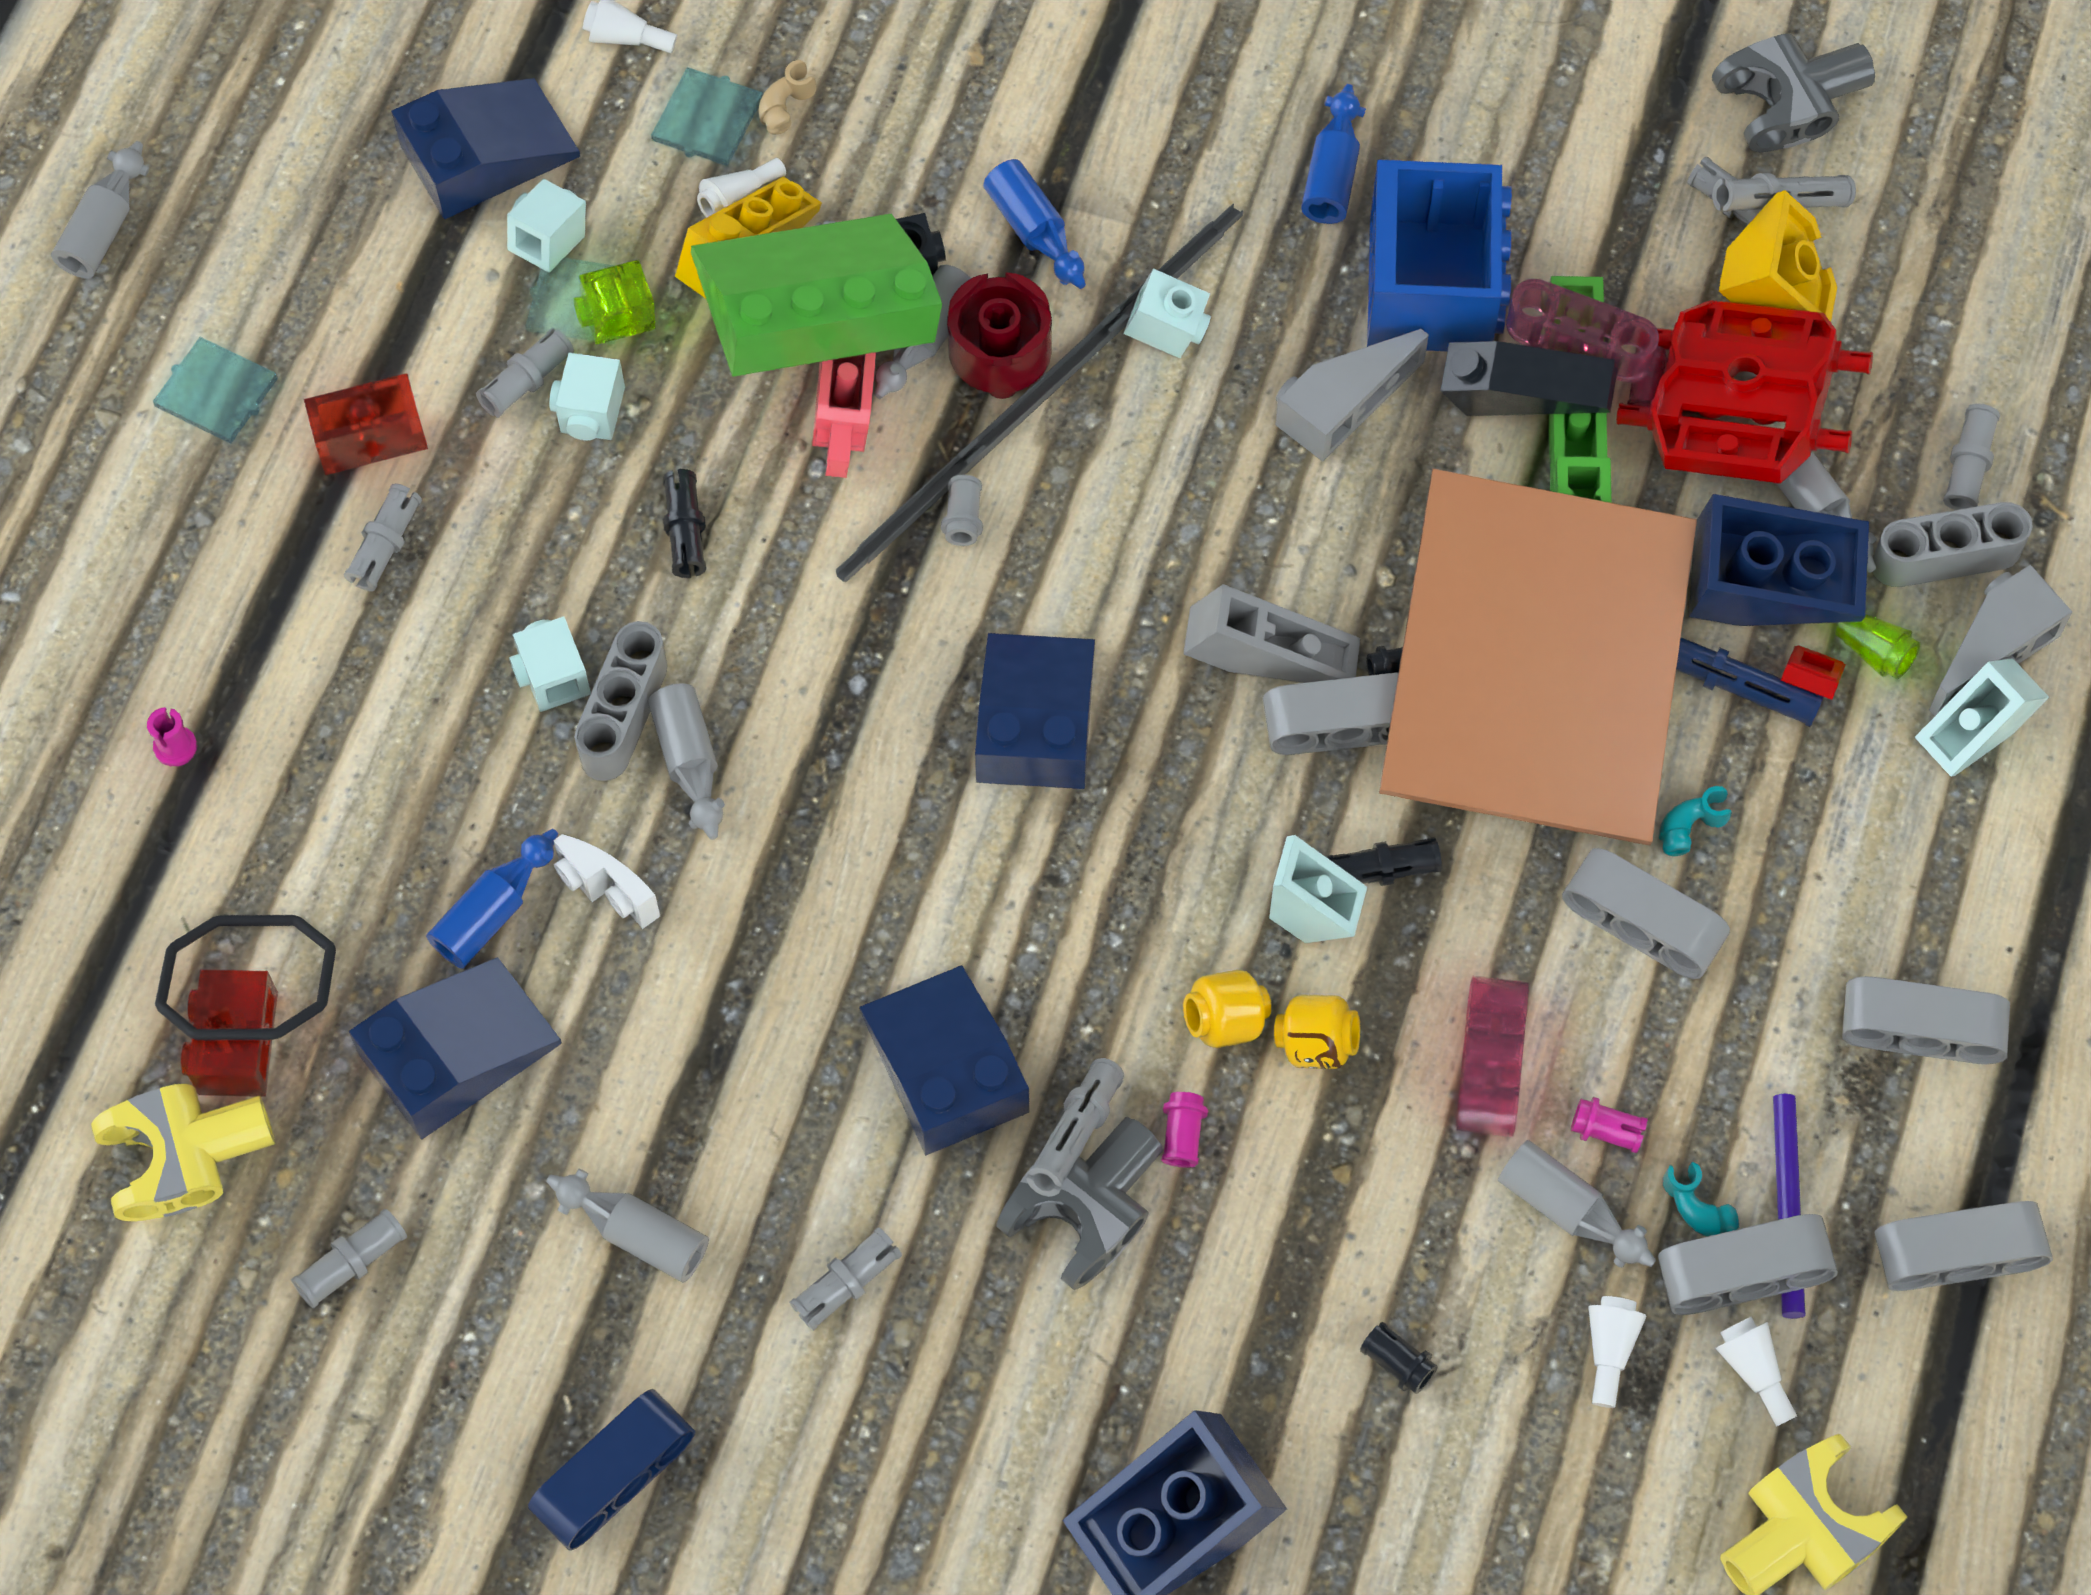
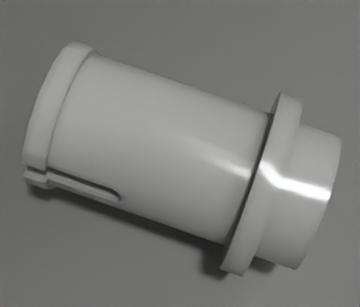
(962, 519)

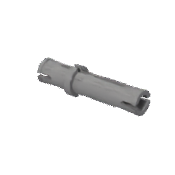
(1741, 193)
(1085, 1110)

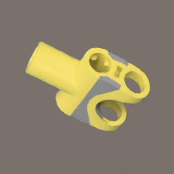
(183, 1146)
(1806, 1526)

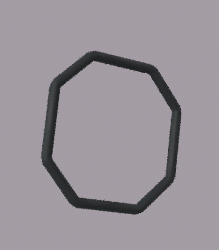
(245, 1034)

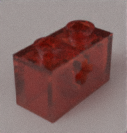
(365, 424)
(236, 1002)

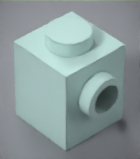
(545, 224)
(1168, 314)
(588, 396)
(549, 663)

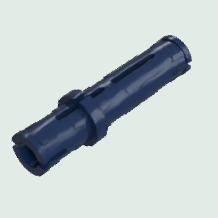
(1802, 703)

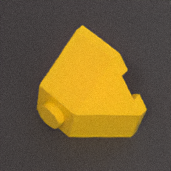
(1778, 262)

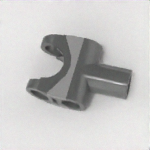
(1793, 87)
(1092, 1201)

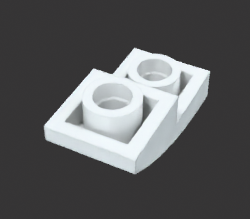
(601, 873)

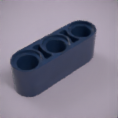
(611, 1469)

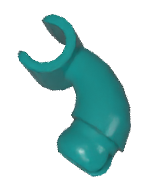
(1678, 822)
(1701, 1217)

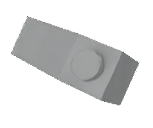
(1345, 390)
(2013, 622)
(1267, 640)

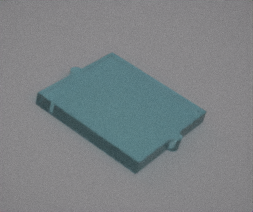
(707, 116)
(554, 296)
(215, 390)

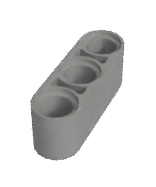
(1968, 528)
(1330, 714)
(622, 723)
(1646, 913)
(1926, 1020)
(1963, 1245)
(1747, 1264)

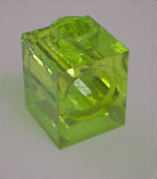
(615, 302)

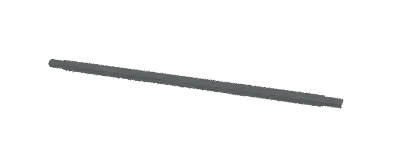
(1028, 402)

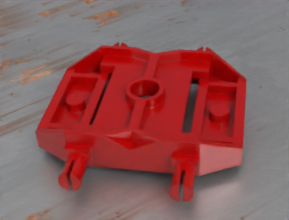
(1793, 366)

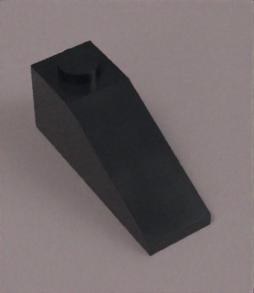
(1526, 380)

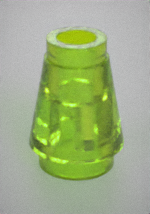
(1881, 645)

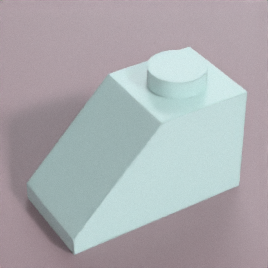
(1981, 715)
(1314, 895)

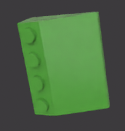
(817, 293)

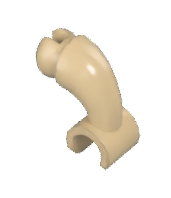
(773, 102)

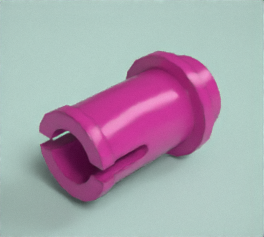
(172, 741)
(1608, 1125)
(1183, 1129)

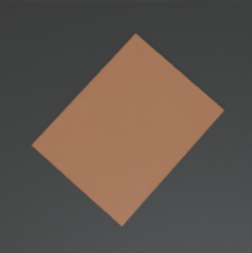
(1539, 657)

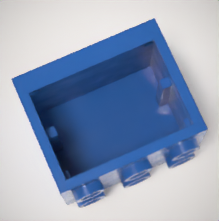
(1438, 252)

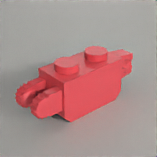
(843, 409)

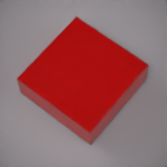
(1813, 671)

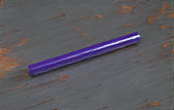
(1788, 1183)

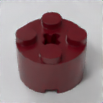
(999, 333)

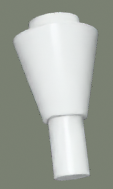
(615, 24)
(727, 189)
(1613, 1334)
(1753, 1357)

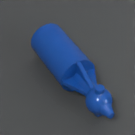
(1333, 161)
(1034, 218)
(489, 903)

